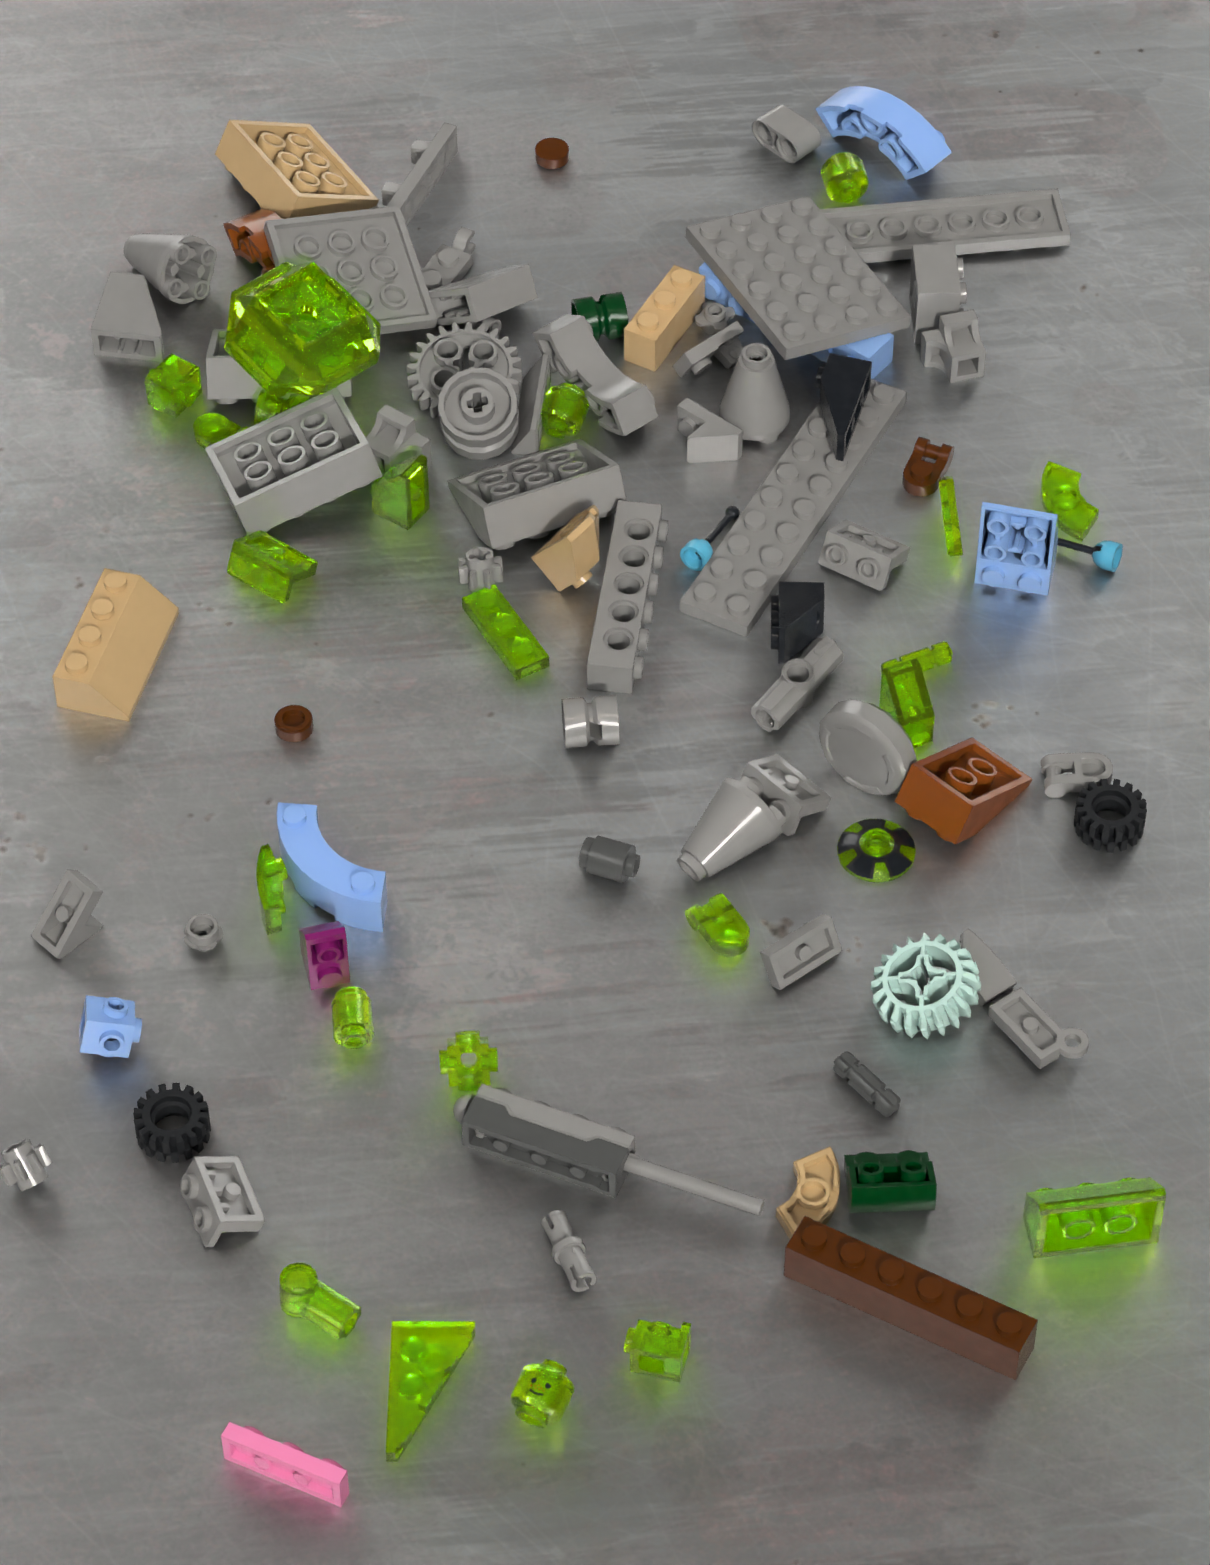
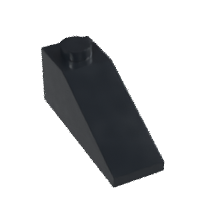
(843, 392)

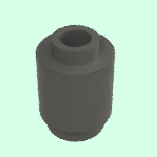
(609, 858)

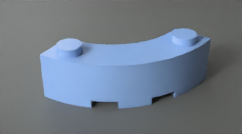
(888, 120)
(323, 877)

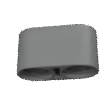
(786, 133)

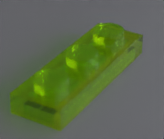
(505, 632)

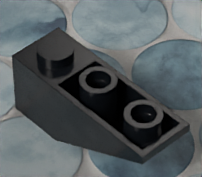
(796, 617)

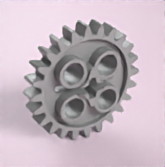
(432, 366)

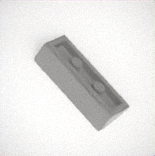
(530, 407)

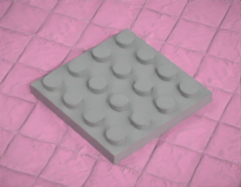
(367, 256)

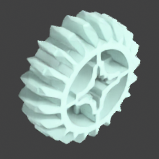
(944, 996)

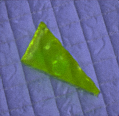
(420, 1366)

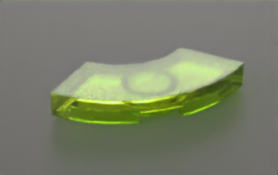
(1062, 496)
(950, 516)

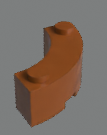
(249, 238)

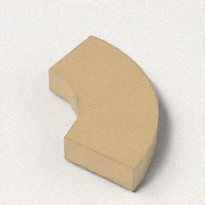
(815, 1191)

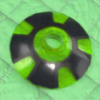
(876, 850)

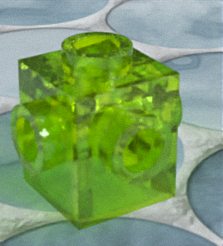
(473, 1075)

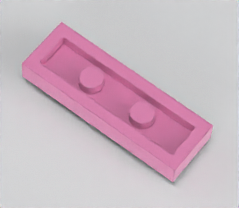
(285, 1463)

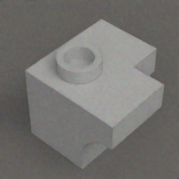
(955, 347)
(396, 439)

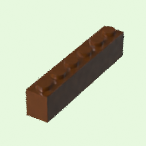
(910, 1297)

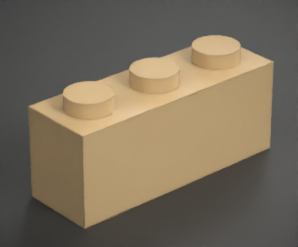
(664, 318)

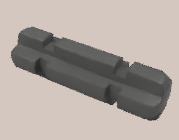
(866, 1084)

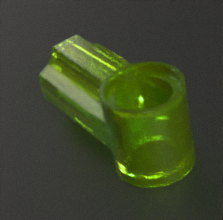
(318, 1302)

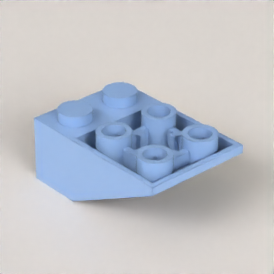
(1016, 548)

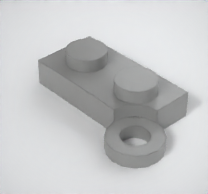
(1034, 1030)

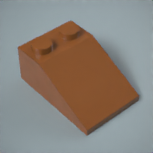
(960, 789)

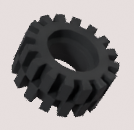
(1111, 798)
(166, 1104)

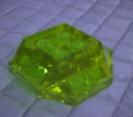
(300, 331)

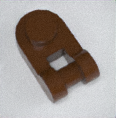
(921, 476)

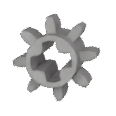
(480, 569)
(24, 1164)

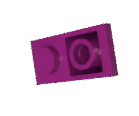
(325, 955)

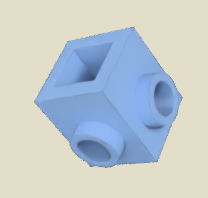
(108, 1026)

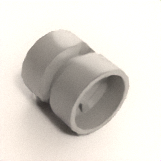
(590, 721)

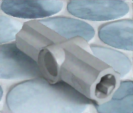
(797, 684)

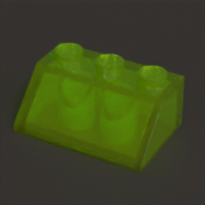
(1094, 1216)

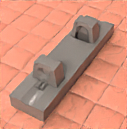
(430, 163)

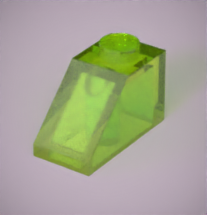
(402, 492)
(908, 700)

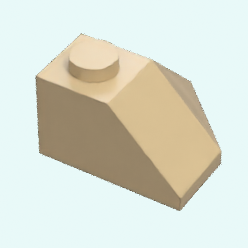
(571, 551)

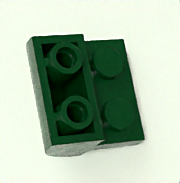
(890, 1182)

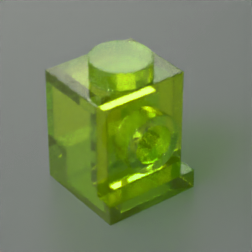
(658, 1349)

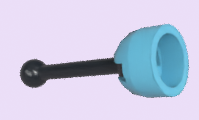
(698, 552)
(1105, 554)

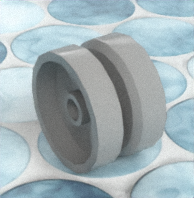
(478, 413)

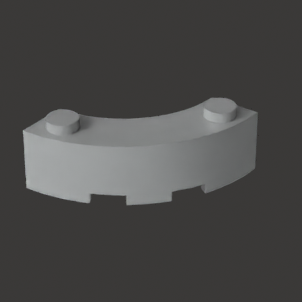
(581, 362)

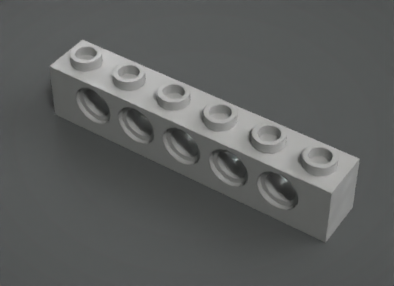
(625, 597)

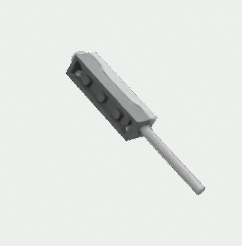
(571, 1147)

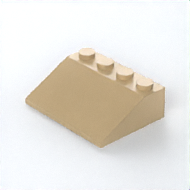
(291, 169)

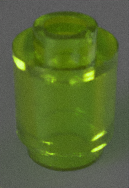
(352, 1018)

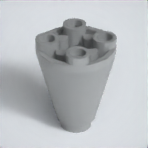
(173, 263)
(756, 396)
(730, 829)

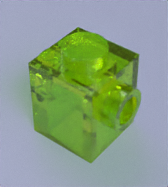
(173, 385)

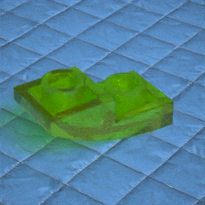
(270, 878)

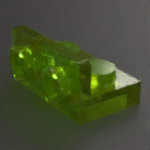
(269, 565)

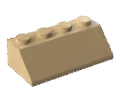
(114, 646)

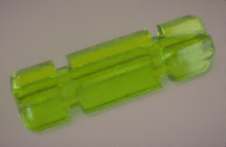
(939, 655)

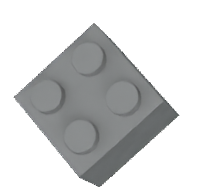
(934, 286)

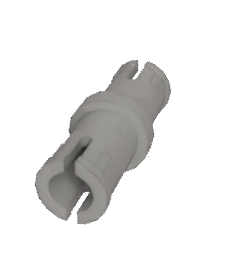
(568, 1251)

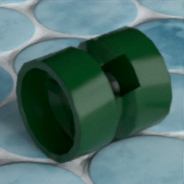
(605, 316)

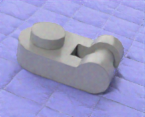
(1084, 767)

